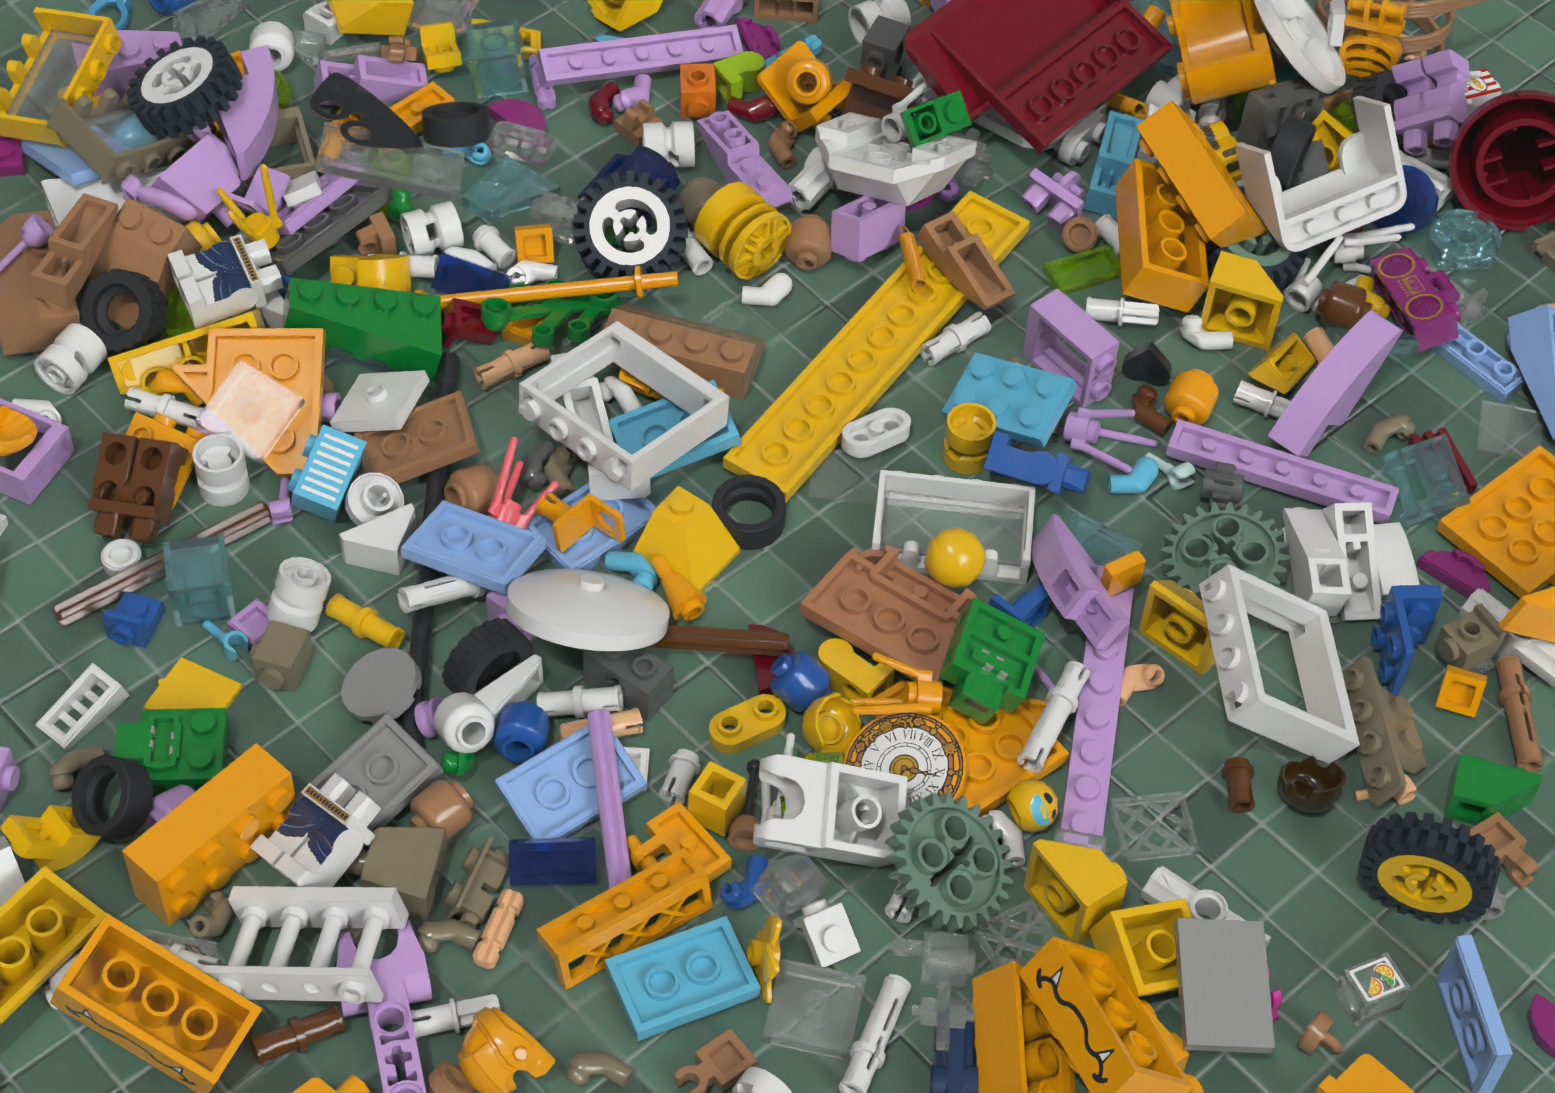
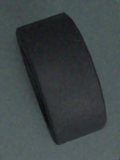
(455, 124)
(1291, 148)
(751, 489)
(134, 799)

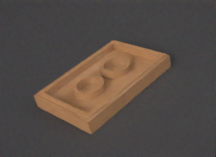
(428, 440)

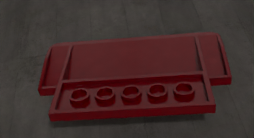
(1035, 59)

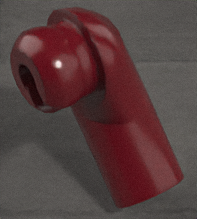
(599, 103)
(754, 110)

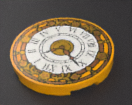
(915, 748)

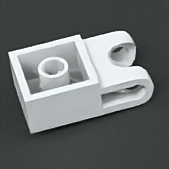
(832, 810)

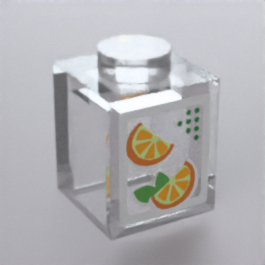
(1371, 989)

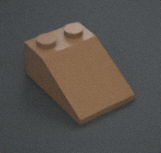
(141, 245)

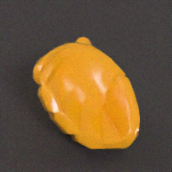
(16, 431)

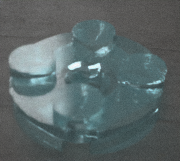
(1455, 254)

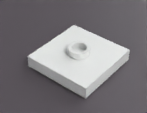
(380, 401)

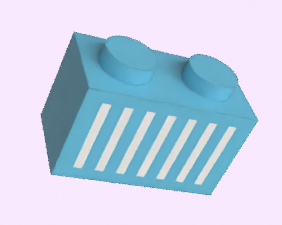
(327, 472)

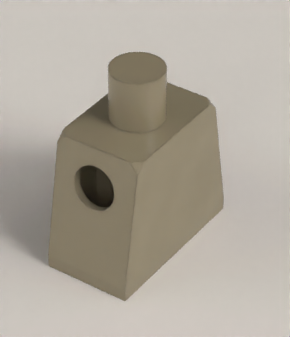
(405, 860)

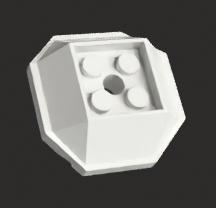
(888, 170)

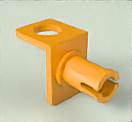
(575, 521)

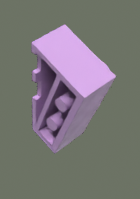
(134, 50)

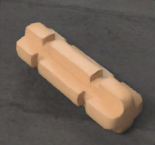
(498, 929)

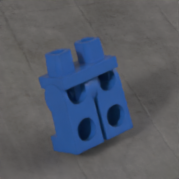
(1035, 468)

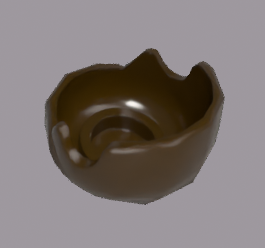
(1310, 785)

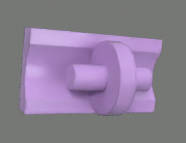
(1059, 192)

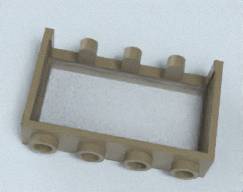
(114, 138)

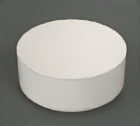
(120, 555)

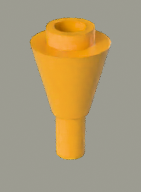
(682, 596)

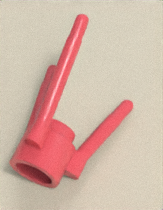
(502, 506)

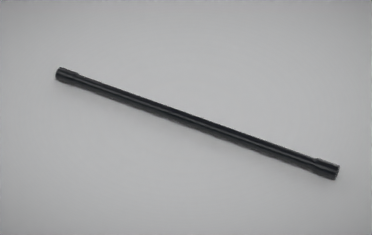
(446, 383)

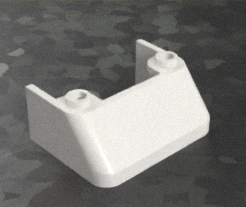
(1358, 193)

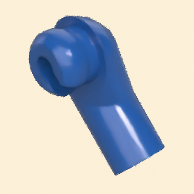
(739, 894)

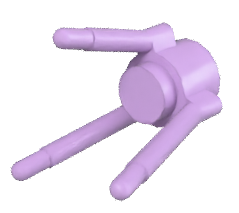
(1083, 428)

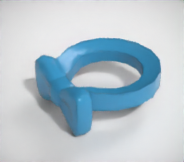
(123, 6)

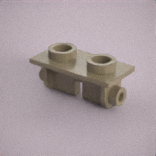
(482, 869)

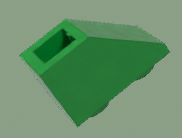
(935, 118)
(1484, 788)

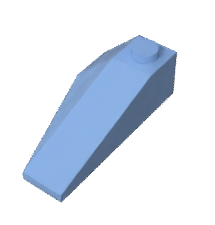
(1533, 347)

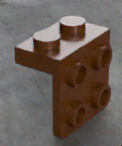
(875, 95)

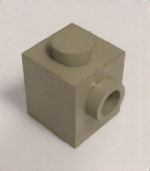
(281, 656)

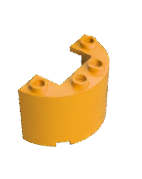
(1220, 48)

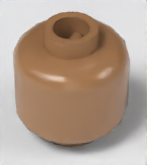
(809, 242)
(472, 487)
(442, 806)

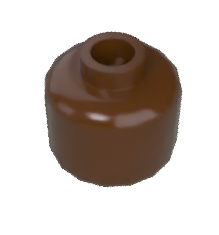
(1342, 305)

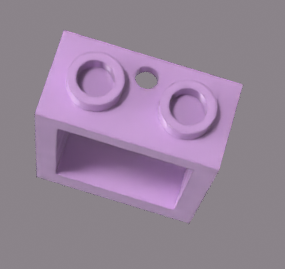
(1060, 317)
(42, 463)

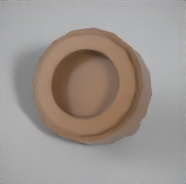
(1080, 234)
(1317, 1034)
(447, 1079)

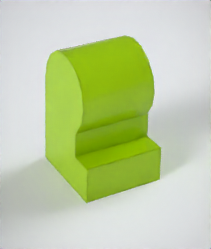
(738, 74)

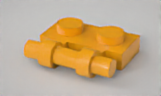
(672, 832)

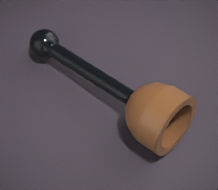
(742, 827)

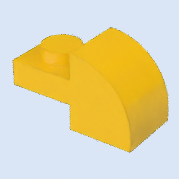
(373, 271)
(50, 839)

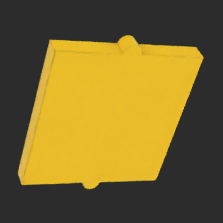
(193, 687)

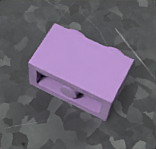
(866, 227)

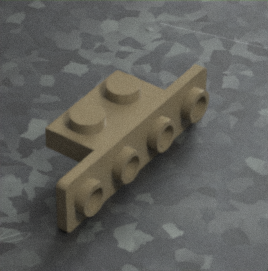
(1384, 732)

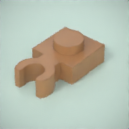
(718, 1063)

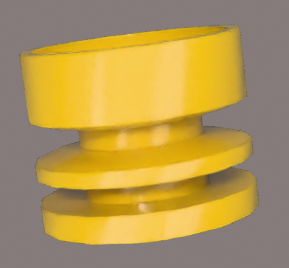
(742, 230)

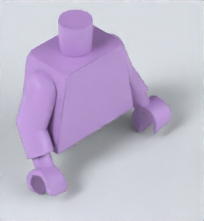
(191, 182)

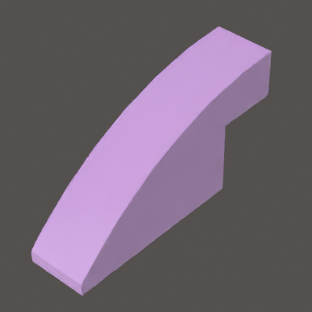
(254, 115)
(1335, 384)

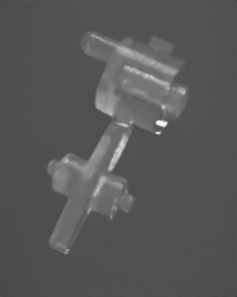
(942, 965)

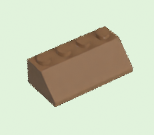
(27, 321)
(702, 348)

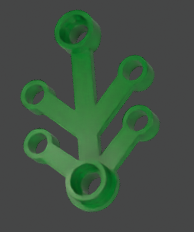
(498, 313)

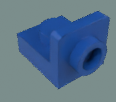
(1028, 608)
(133, 619)

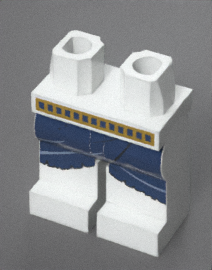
(224, 279)
(320, 835)

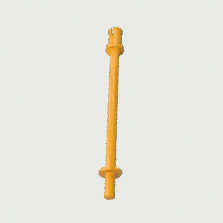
(569, 289)

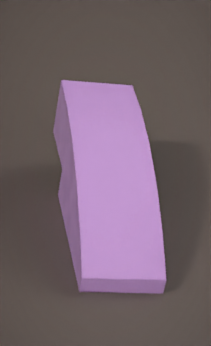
(383, 79)

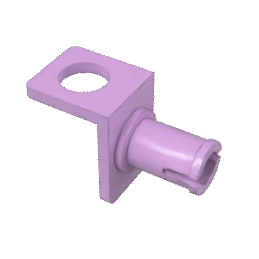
(255, 197)

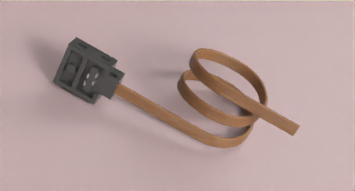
(1271, 105)

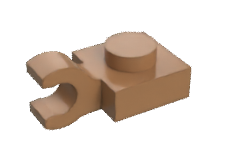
(400, 50)
(1509, 847)

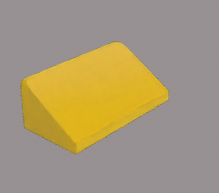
(1283, 364)

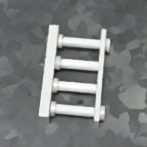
(309, 908)

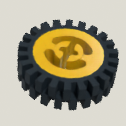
(1429, 868)

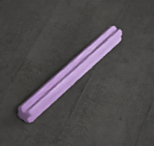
(609, 796)

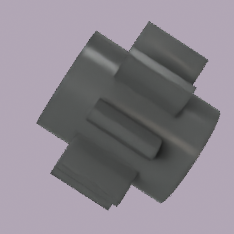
(1222, 485)

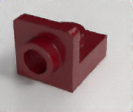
(463, 321)

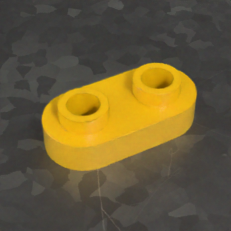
(749, 724)

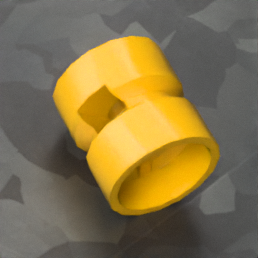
(968, 437)

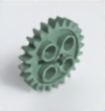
(1207, 538)
(972, 875)

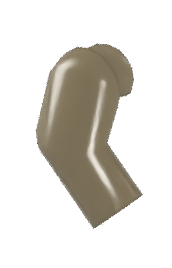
(1383, 429)

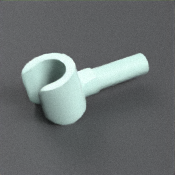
(1177, 476)

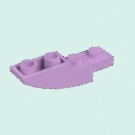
(739, 157)
(1072, 585)

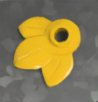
(764, 955)

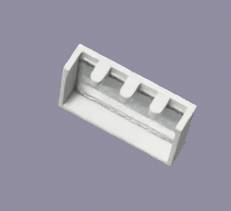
(920, 506)

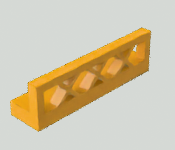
(626, 911)

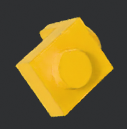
(440, 47)

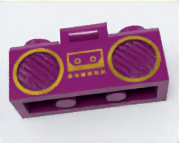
(1413, 301)

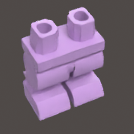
(1433, 101)

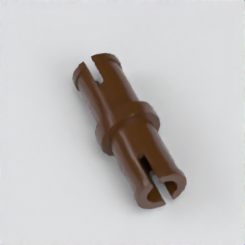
(297, 1034)

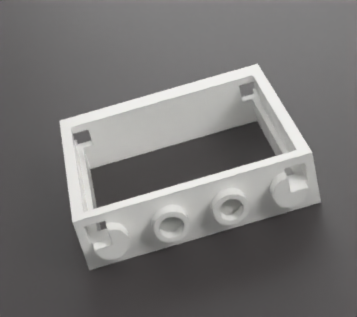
(653, 367)
(1328, 725)

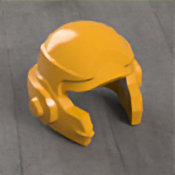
(497, 1049)

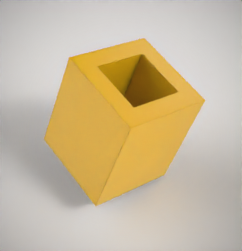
(717, 798)

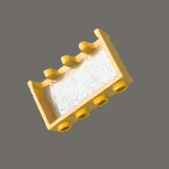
(62, 63)

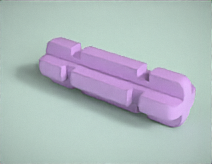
(545, 95)

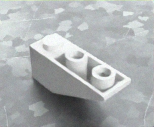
(1316, 560)

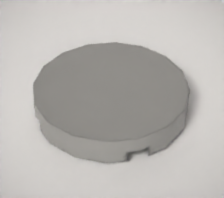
(381, 685)

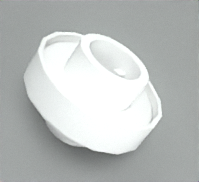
(372, 497)

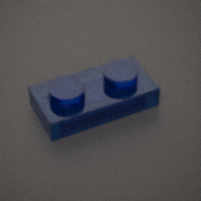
(462, 276)
(552, 861)

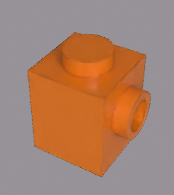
(697, 90)

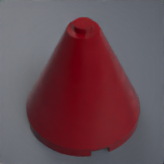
(1507, 160)

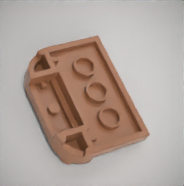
(887, 608)

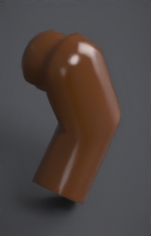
(1146, 412)

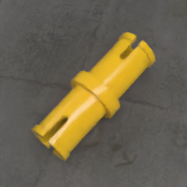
(364, 622)

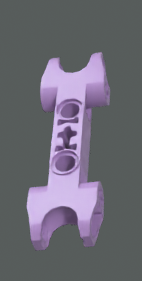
(403, 981)

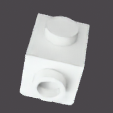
(827, 932)

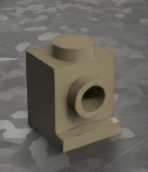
(1470, 639)

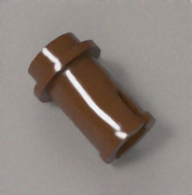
(1238, 775)

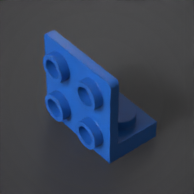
(1402, 624)

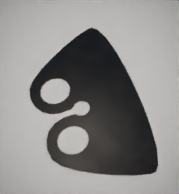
(384, 125)

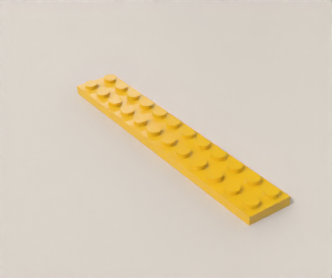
(864, 359)

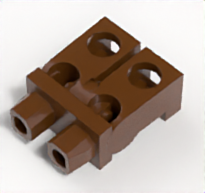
(135, 483)

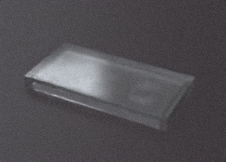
(420, 170)

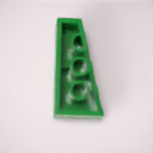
(370, 322)

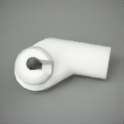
(531, 271)
(623, 393)

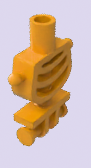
(1372, 45)

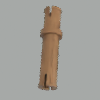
(1516, 699)

